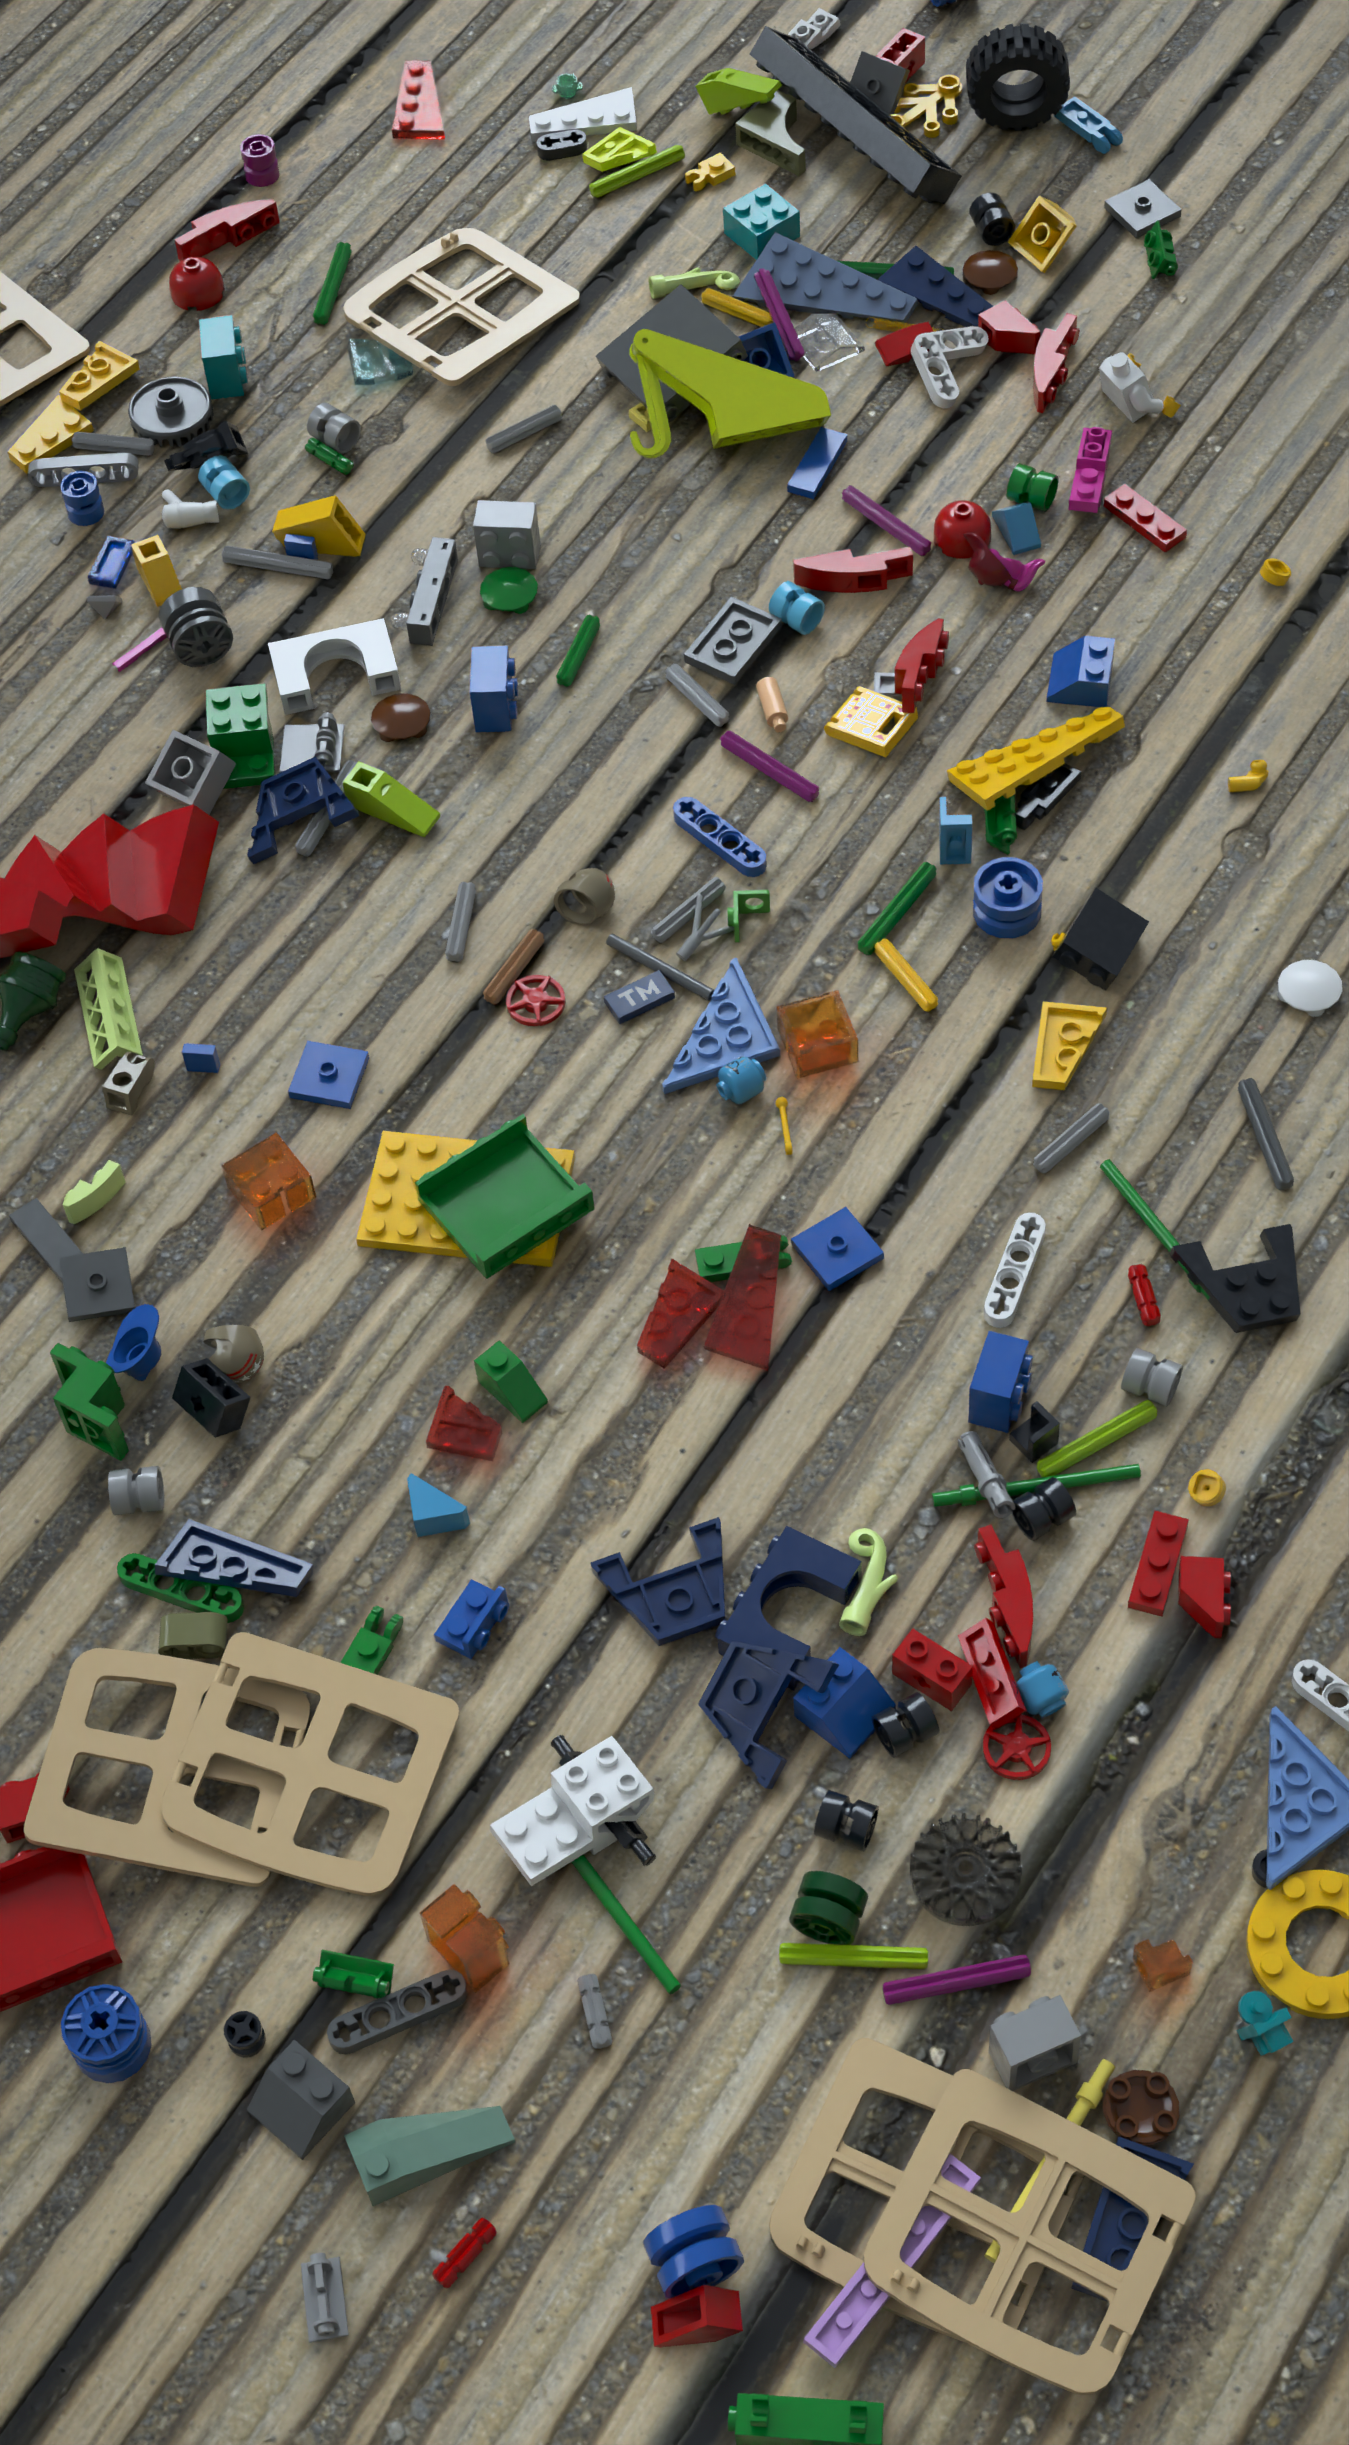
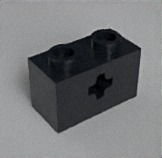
(211, 1397)

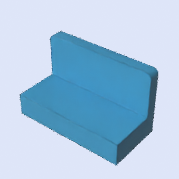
(954, 836)

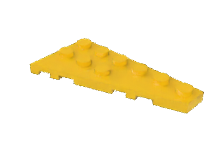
(1031, 758)

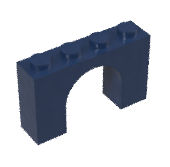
(791, 1562)

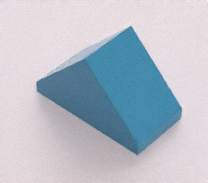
(1018, 527)
(434, 1510)

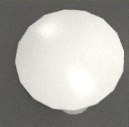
(1309, 986)

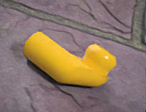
(1252, 780)

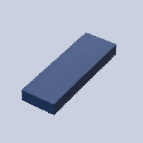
(817, 463)

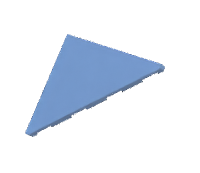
(725, 1031)
(1304, 1800)

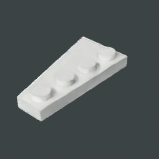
(591, 116)

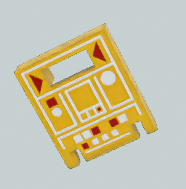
(865, 716)

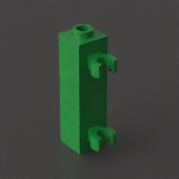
(805, 2421)

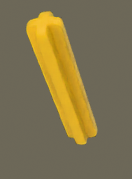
(736, 307)
(906, 975)

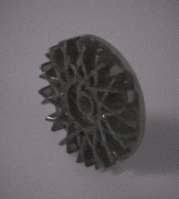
(968, 1847)

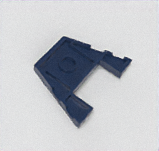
(293, 796)
(675, 1600)
(747, 1693)

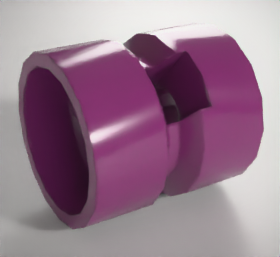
(259, 160)

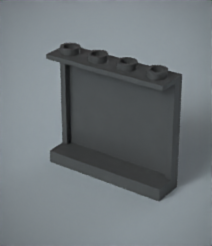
(679, 317)

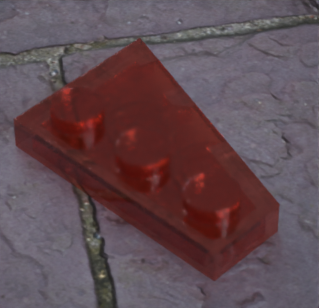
(680, 1311)

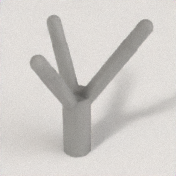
(698, 933)

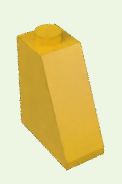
(324, 520)

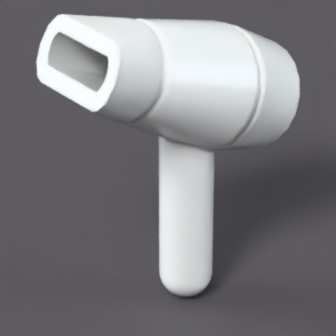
(187, 514)

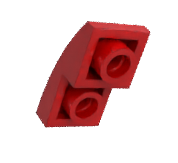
(896, 346)

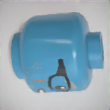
(741, 1080)
(1042, 1689)

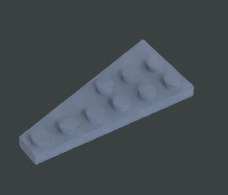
(823, 285)

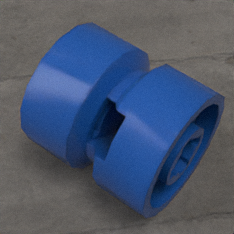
(82, 498)

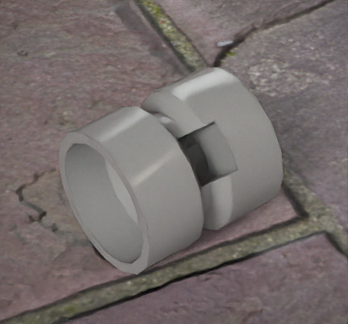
(333, 428)
(1152, 1377)
(136, 1490)

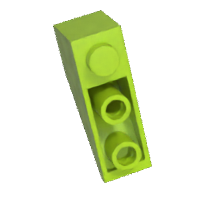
(734, 88)
(387, 799)

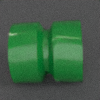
(1031, 487)

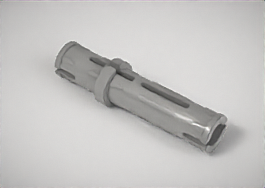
(991, 1484)

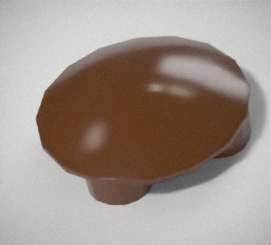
(990, 270)
(401, 717)
(1141, 2107)

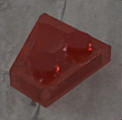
(463, 1429)

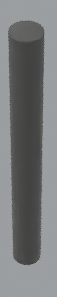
(656, 964)

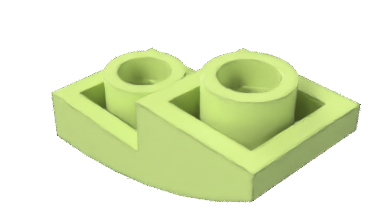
(89, 1198)

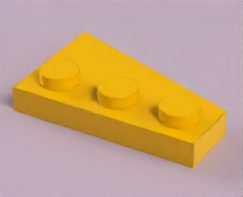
(98, 376)

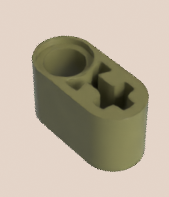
(193, 1635)

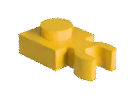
(712, 170)

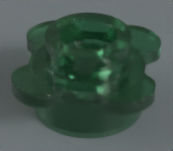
(567, 85)

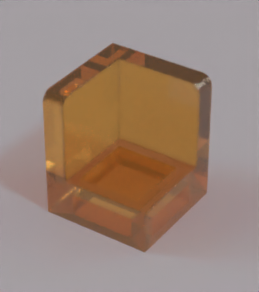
(1161, 1963)

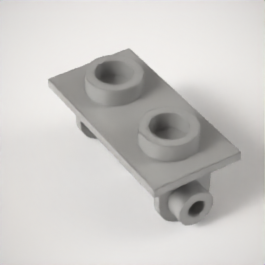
(324, 2298)

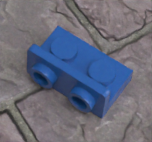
(472, 1618)

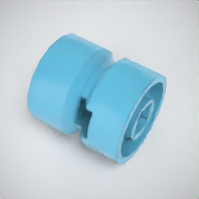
(224, 482)
(796, 607)

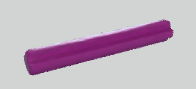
(779, 314)
(886, 520)
(769, 766)
(956, 1979)

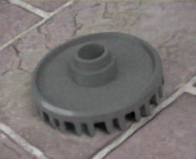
(170, 410)

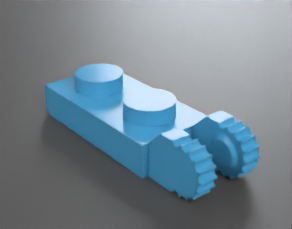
(1089, 124)

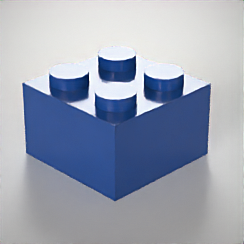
(493, 689)
(1000, 1382)

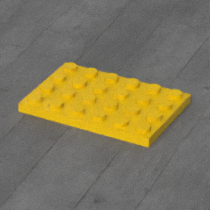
(392, 1209)

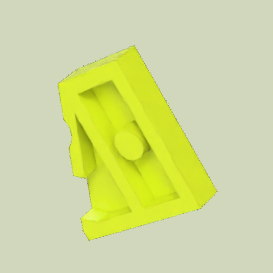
(618, 149)

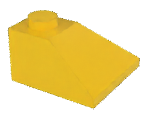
(1042, 233)

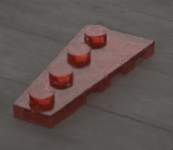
(747, 1306)

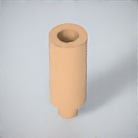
(772, 703)

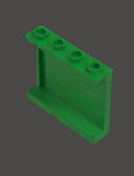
(503, 1197)

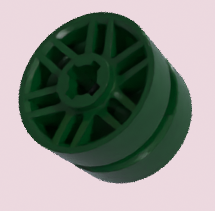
(828, 1908)

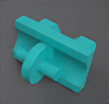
(1264, 2026)

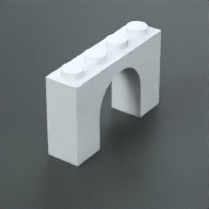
(362, 643)

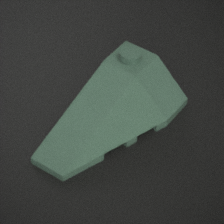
(415, 2149)

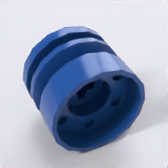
(108, 2053)

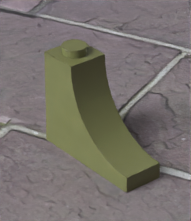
(766, 133)

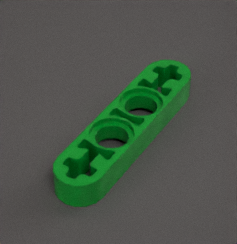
(178, 1591)

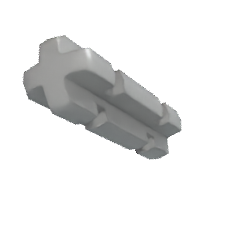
(594, 2011)

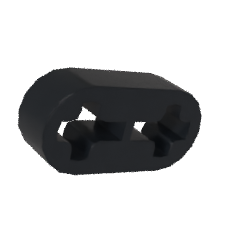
(561, 145)

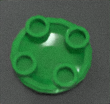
(509, 590)

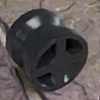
(244, 2025)

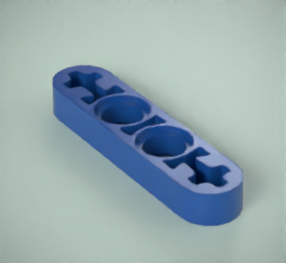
(723, 833)

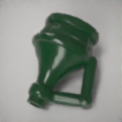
(26, 991)

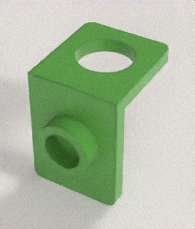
(742, 907)

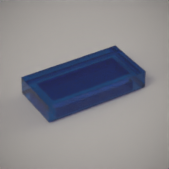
(111, 562)

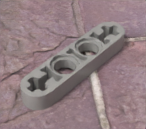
(83, 463)

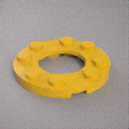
(1267, 1949)

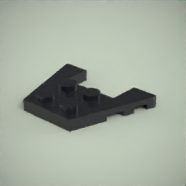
(1250, 1293)

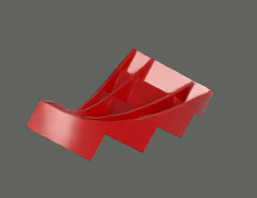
(111, 874)

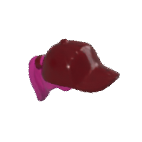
(996, 570)

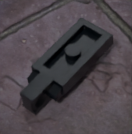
(1045, 794)

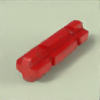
(1144, 1295)
(464, 2253)

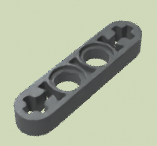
(395, 2006)

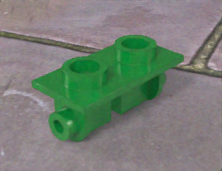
(1159, 251)
(1001, 824)
(354, 1974)

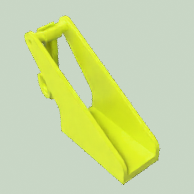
(735, 396)

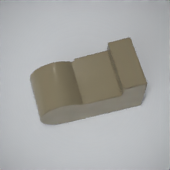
(128, 1082)

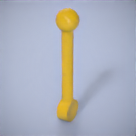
(781, 1103)

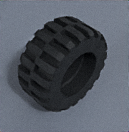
(1010, 51)

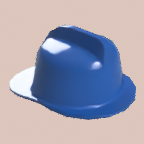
(135, 1344)

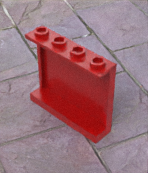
(50, 1925)

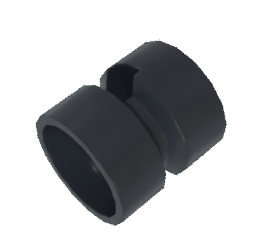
(992, 219)
(1045, 1507)
(916, 1718)
(834, 1815)

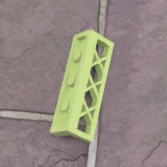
(112, 1002)

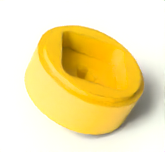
(1275, 572)
(1207, 1487)

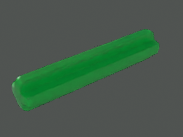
(578, 650)

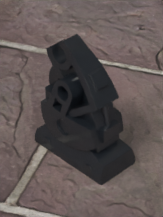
(221, 441)

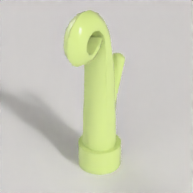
(661, 285)
(858, 1614)

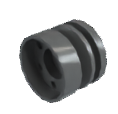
(195, 626)

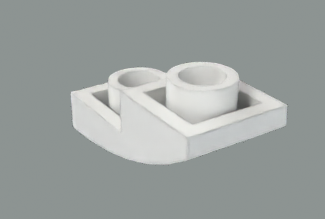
(816, 29)

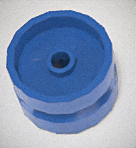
(1007, 897)
(693, 2250)

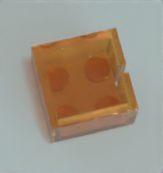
(817, 1034)
(261, 1174)
(465, 1936)

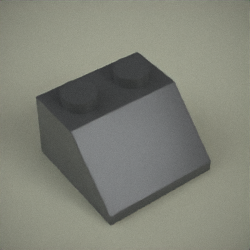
(300, 2099)

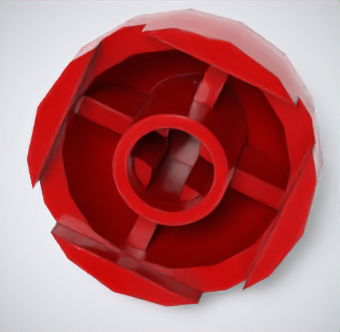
(196, 284)
(955, 521)

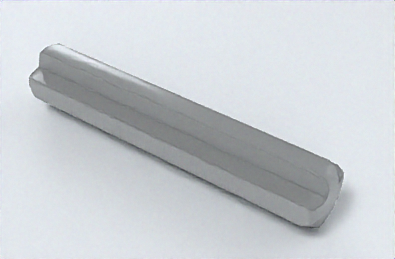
(524, 429)
(113, 443)
(697, 695)
(686, 910)
(460, 921)
(1071, 1138)

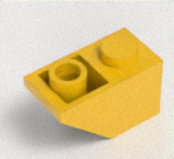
(156, 569)

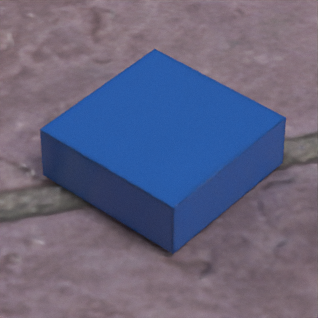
(301, 546)
(201, 1058)

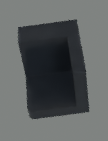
(1036, 1434)

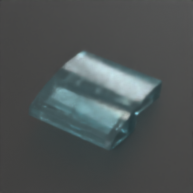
(376, 363)

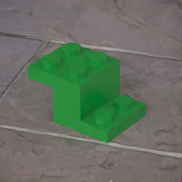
(242, 731)
(89, 1400)

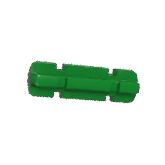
(329, 456)

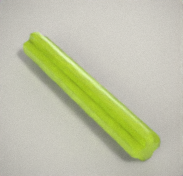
(637, 171)
(1097, 1439)
(853, 1955)

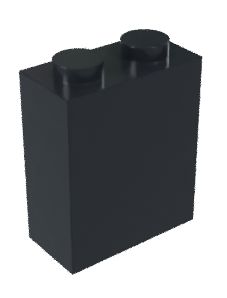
(1100, 939)

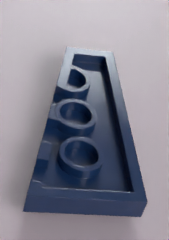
(935, 287)
(1119, 2224)

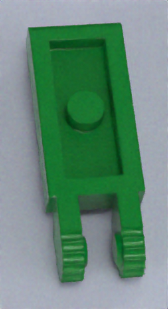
(717, 1262)
(369, 1649)

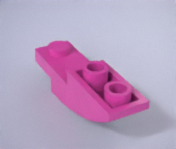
(1090, 470)

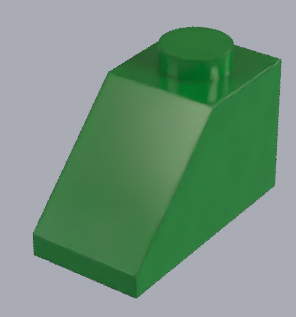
(509, 1381)

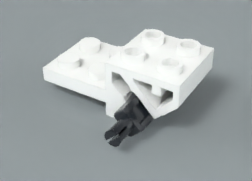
(587, 1808)

